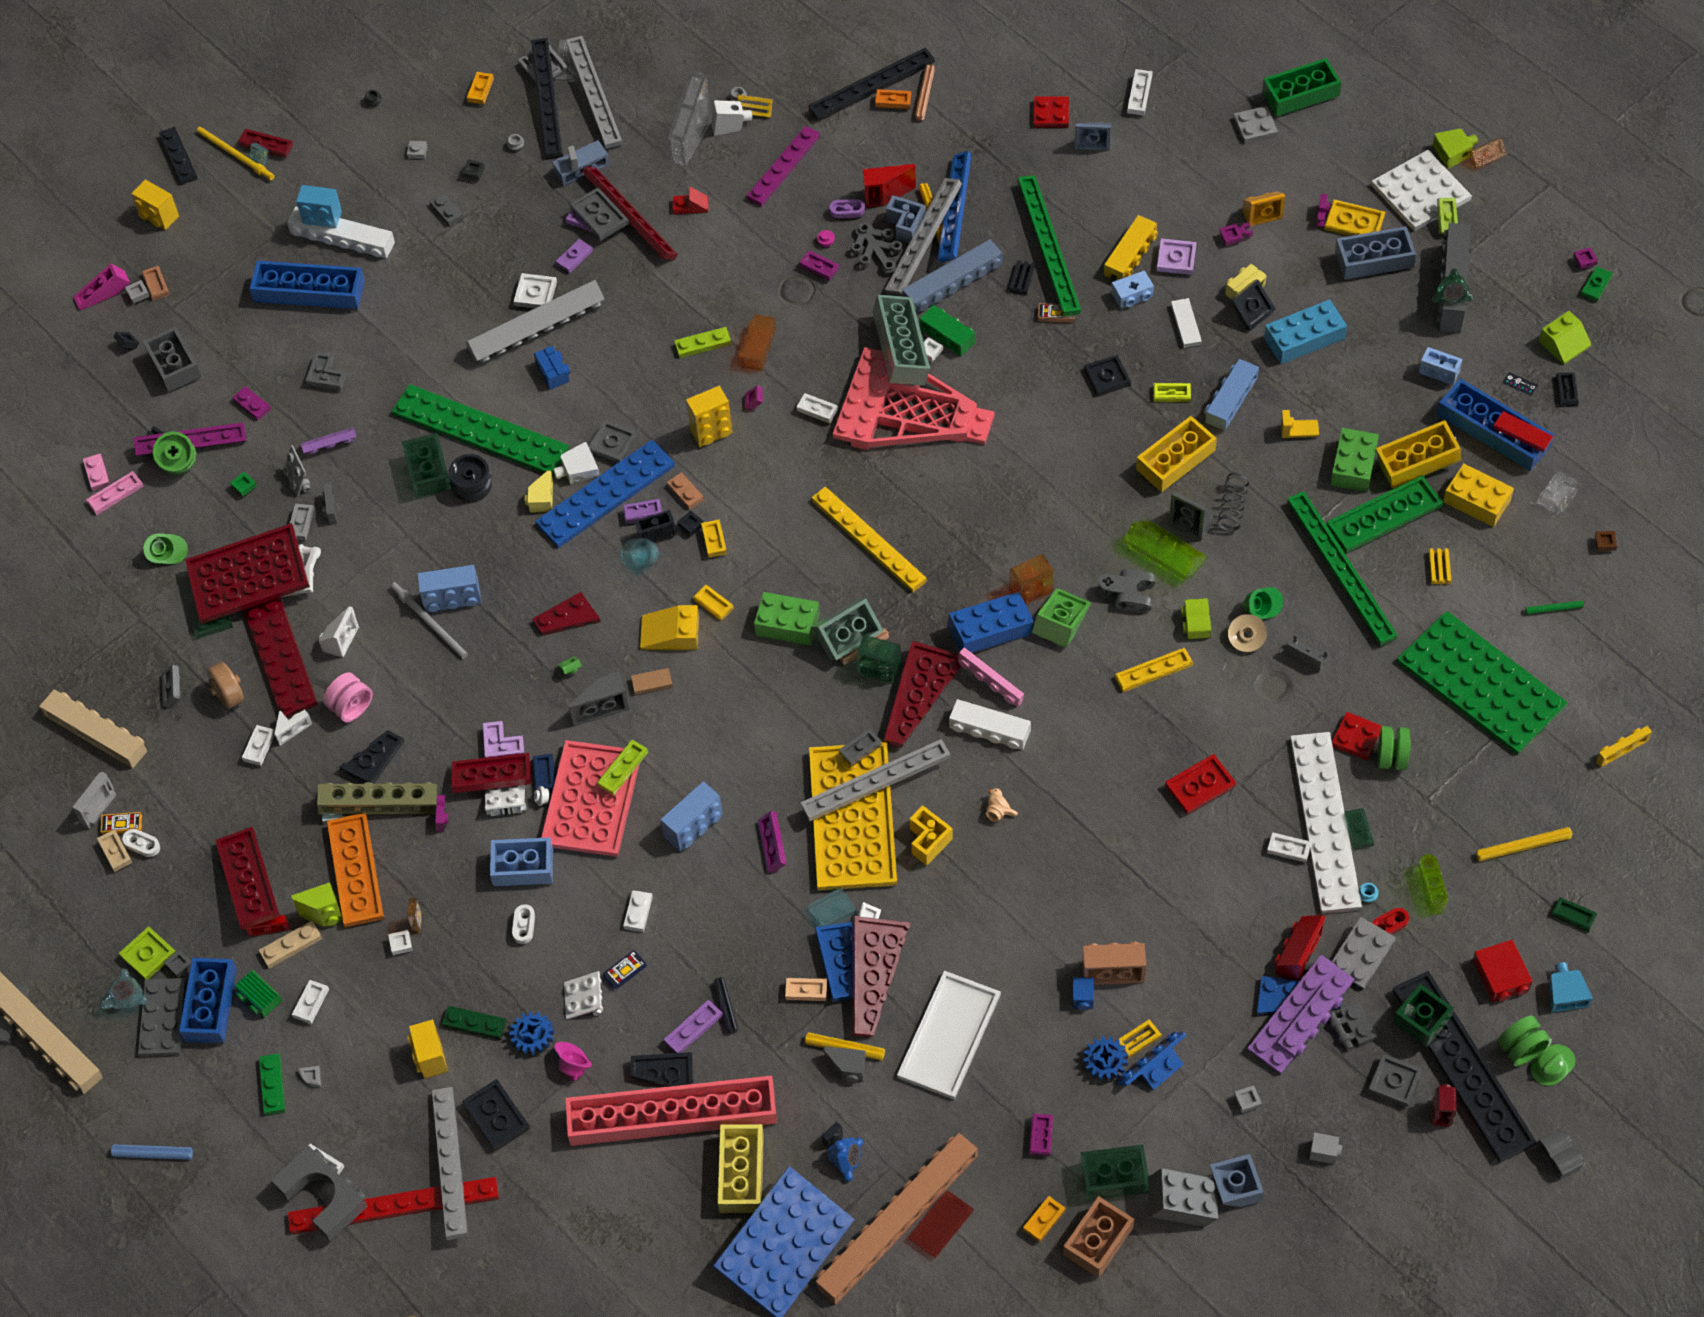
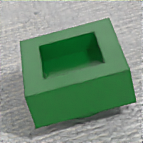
(243, 484)

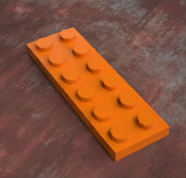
(355, 870)

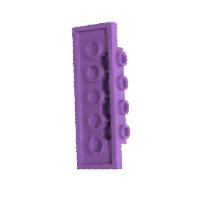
(1301, 1015)

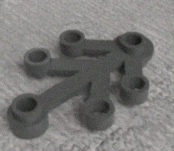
(866, 231)

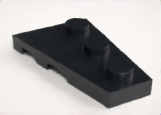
(374, 759)
(663, 1069)

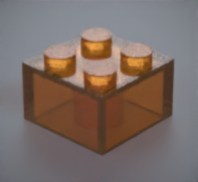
(1032, 578)

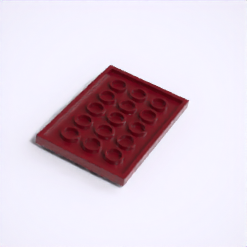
(247, 573)

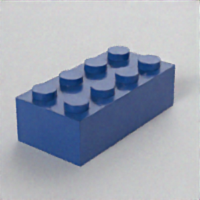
(990, 623)
(208, 1000)

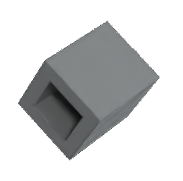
(1325, 1148)

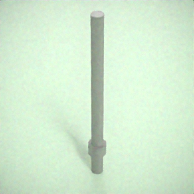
(406, 598)

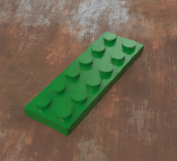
(1384, 514)

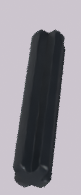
(726, 1005)

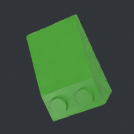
(1060, 617)

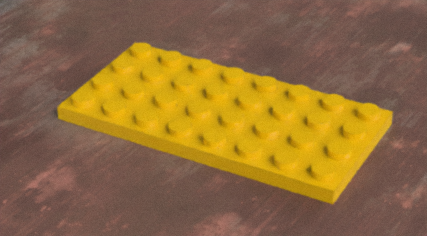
(858, 839)

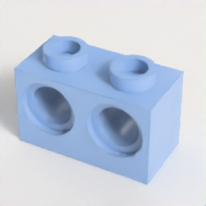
(1440, 366)

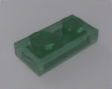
(211, 627)
(1359, 828)

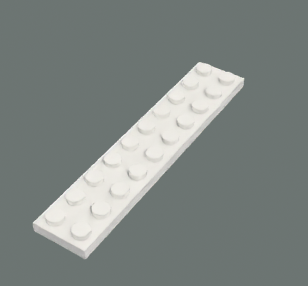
(1325, 823)

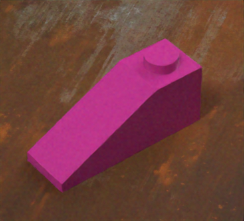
(103, 286)

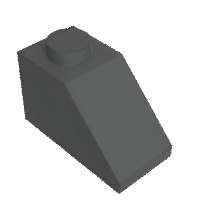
(847, 1062)

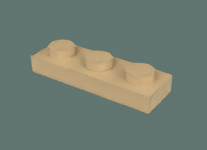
(290, 944)

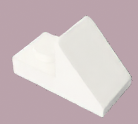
(288, 729)

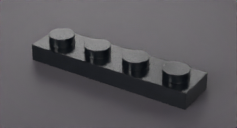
(178, 155)

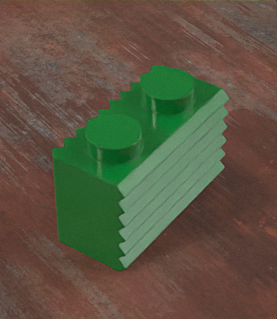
(257, 993)

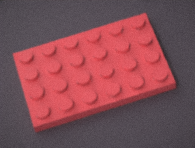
(579, 811)

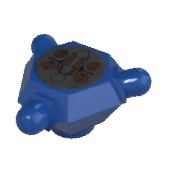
(846, 1156)

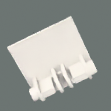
(505, 798)
(583, 995)

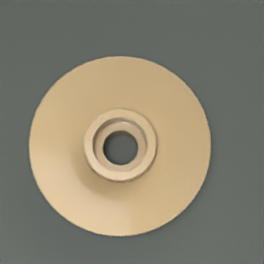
(1249, 624)

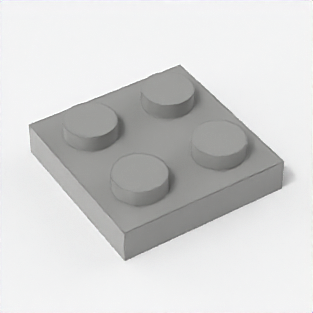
(1255, 124)

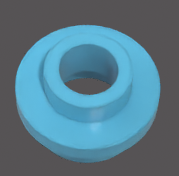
(1368, 887)

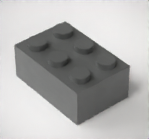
(172, 359)
(1183, 1197)

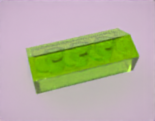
(1164, 548)

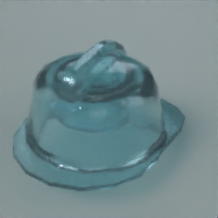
(640, 553)

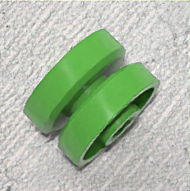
(171, 442)
(1394, 748)
(1524, 1041)

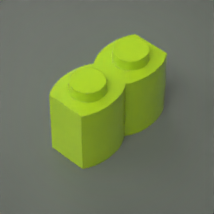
(1197, 618)

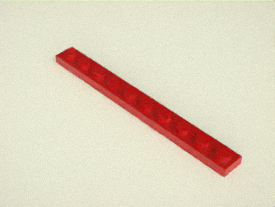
(400, 1204)

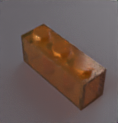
(757, 342)

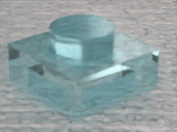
(259, 154)

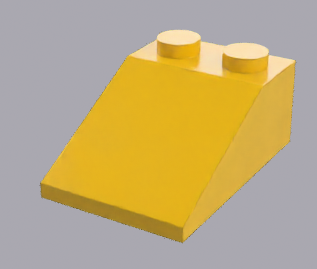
(671, 629)

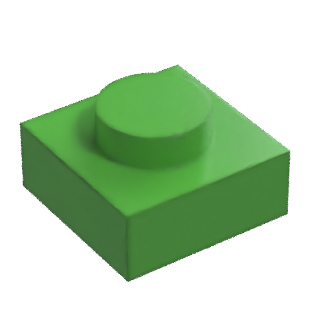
(570, 665)

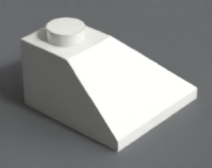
(339, 633)

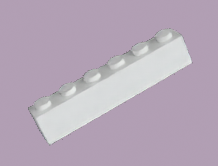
(346, 235)

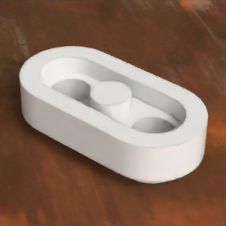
(142, 844)
(523, 925)

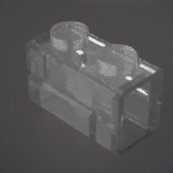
(1557, 493)

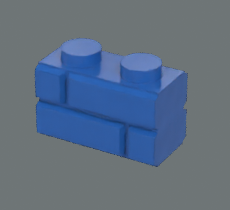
(551, 367)

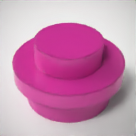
(826, 238)

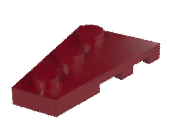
(567, 614)

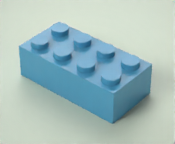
(1305, 331)

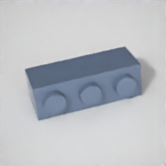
(591, 156)

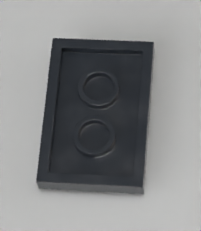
(496, 1114)

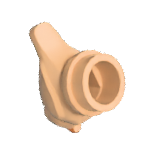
(998, 806)

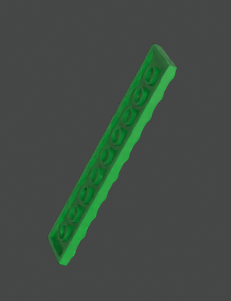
(479, 429)

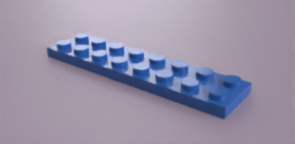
(605, 493)

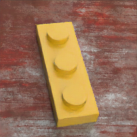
(1623, 746)

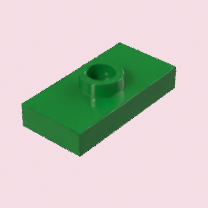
(1596, 284)

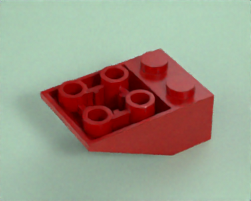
(887, 181)

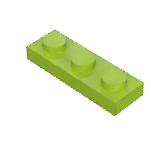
(702, 342)
(622, 767)

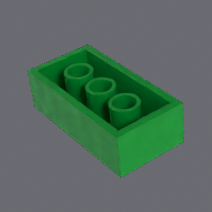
(1301, 87)

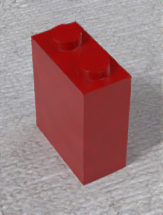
(1502, 971)

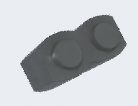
(1560, 1154)

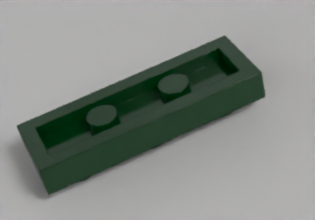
(474, 1022)

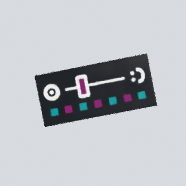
(1520, 383)

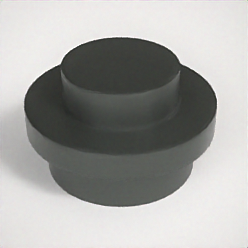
(372, 98)

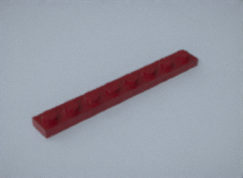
(635, 219)

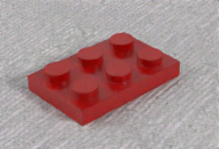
(1200, 784)

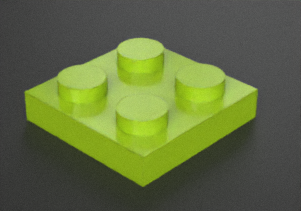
(147, 953)

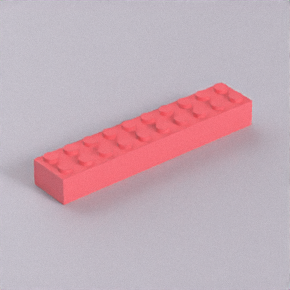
(670, 1110)

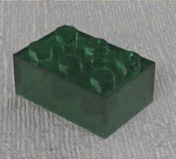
(426, 465)
(1114, 1172)

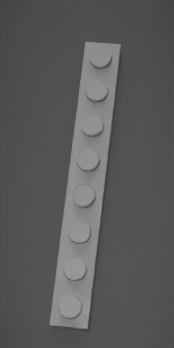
(594, 92)
(923, 236)
(875, 780)
(449, 1163)

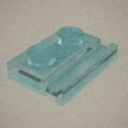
(832, 908)

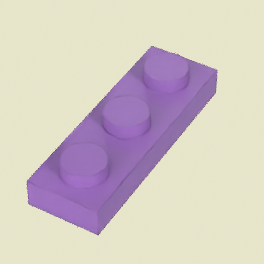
(328, 441)
(693, 1027)

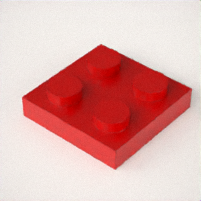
(1051, 112)
(1356, 736)

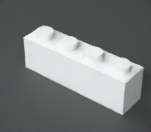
(989, 724)

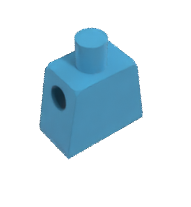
(1568, 989)

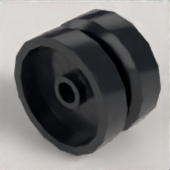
(470, 477)

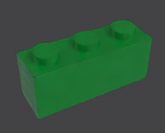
(947, 330)

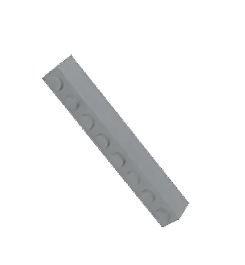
(535, 320)

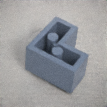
(906, 216)

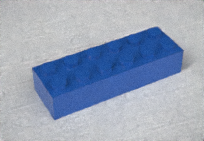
(307, 284)
(1476, 415)

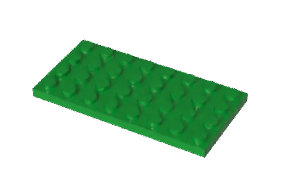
(1482, 682)

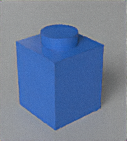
(1083, 993)

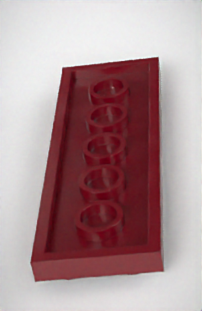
(247, 878)

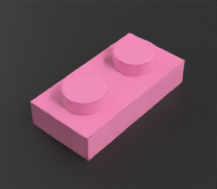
(96, 472)

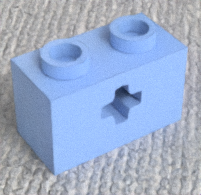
(1132, 289)

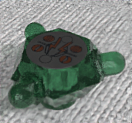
(1453, 289)

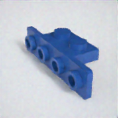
(1158, 1065)

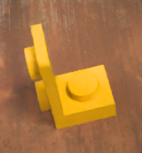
(1297, 428)

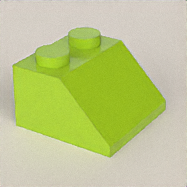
(1565, 337)
(318, 905)

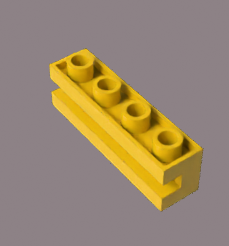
(1131, 248)

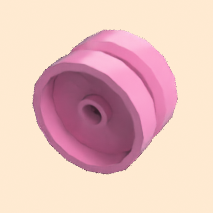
(347, 697)

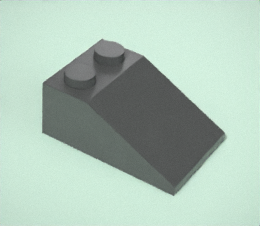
(1189, 516)
(599, 700)

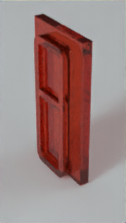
(941, 1224)

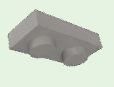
(302, 519)

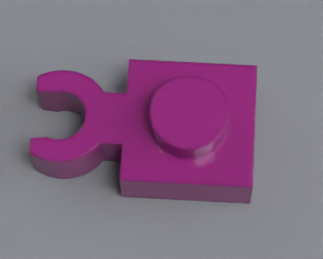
(1324, 207)
(1233, 234)
(441, 816)

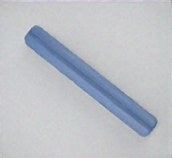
(159, 1152)

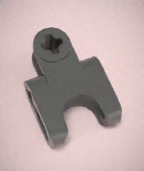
(1125, 589)

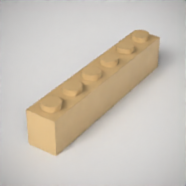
(93, 728)

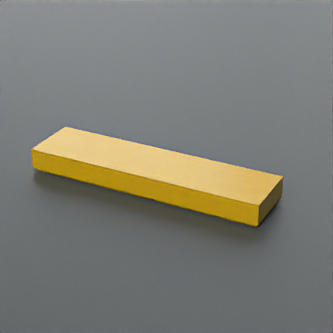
(1153, 670)

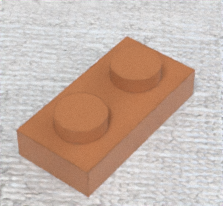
(685, 491)

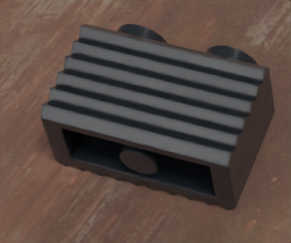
(656, 526)

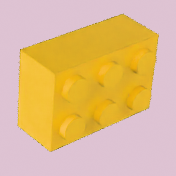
(709, 416)
(1478, 495)

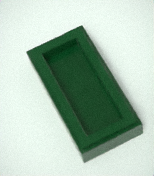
(1574, 914)

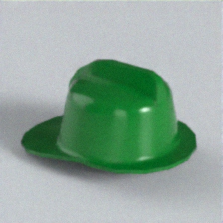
(1263, 603)

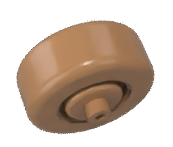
(225, 685)

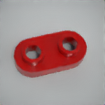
(1388, 921)

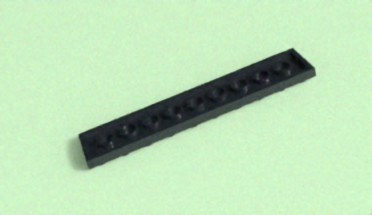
(1473, 1080)

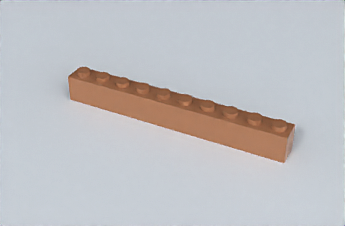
(896, 1218)

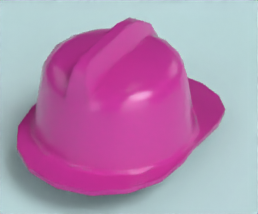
(571, 1060)

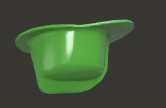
(165, 548)
(1552, 1065)

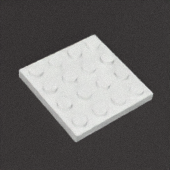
(1416, 186)

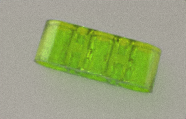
(1431, 892)

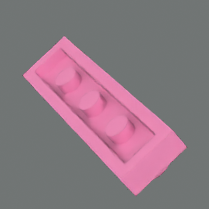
(992, 678)

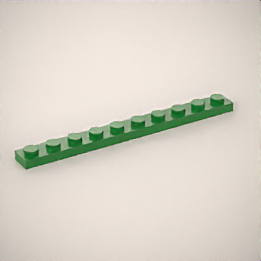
(1049, 246)
(1342, 568)

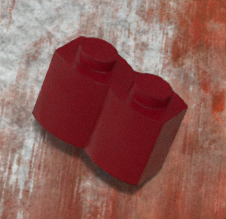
(1444, 1106)

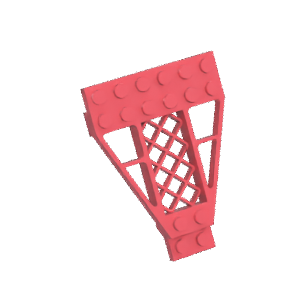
(866, 409)

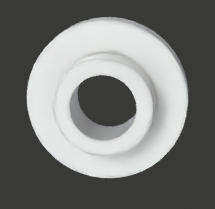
(541, 796)

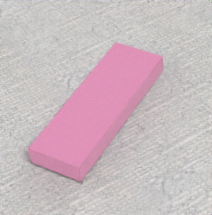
(114, 493)

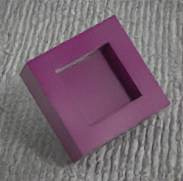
(1585, 258)
(753, 397)

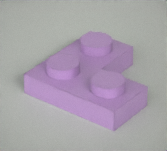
(497, 745)

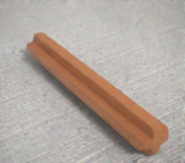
(924, 93)

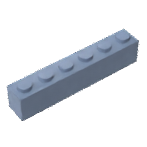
(954, 275)

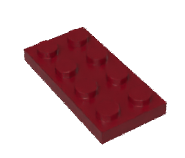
(491, 772)

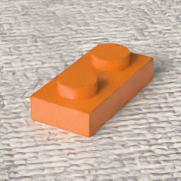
(893, 99)

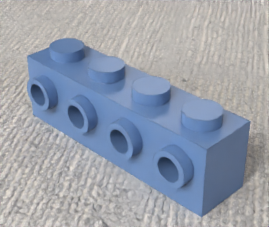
(1231, 395)

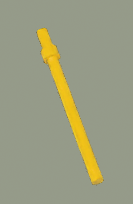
(258, 168)

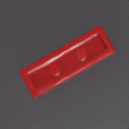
(1523, 431)

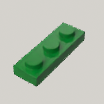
(272, 1084)

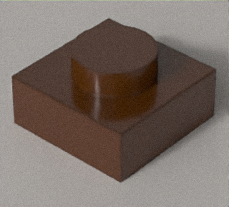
(1605, 541)

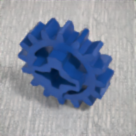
(531, 1042)
(1114, 1056)

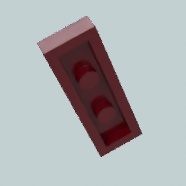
(275, 145)

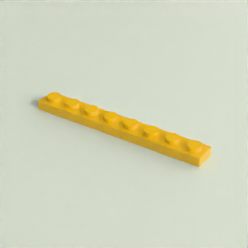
(869, 539)

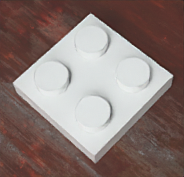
(534, 290)

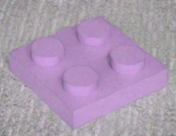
(1176, 256)

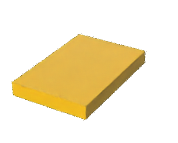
(1353, 219)

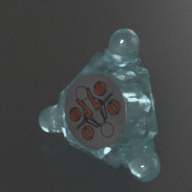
(124, 993)

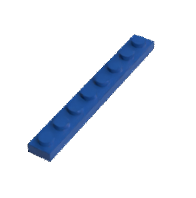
(953, 218)

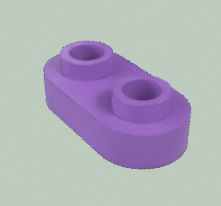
(847, 208)

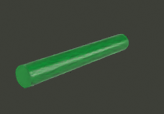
(1554, 607)

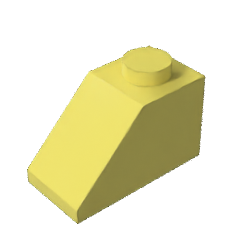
(540, 494)

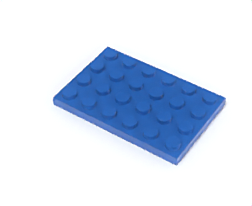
(783, 1243)

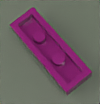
(772, 842)

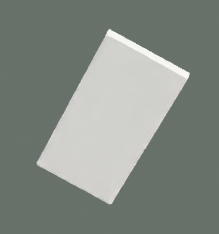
(949, 1035)

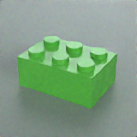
(1354, 459)
(786, 618)

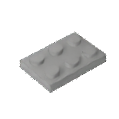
(1363, 951)

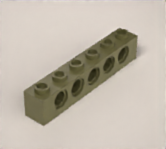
(385, 805)

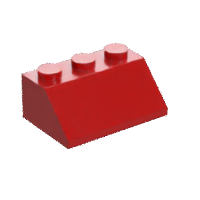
(1299, 947)

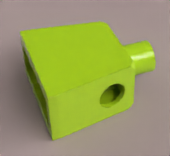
(1453, 146)

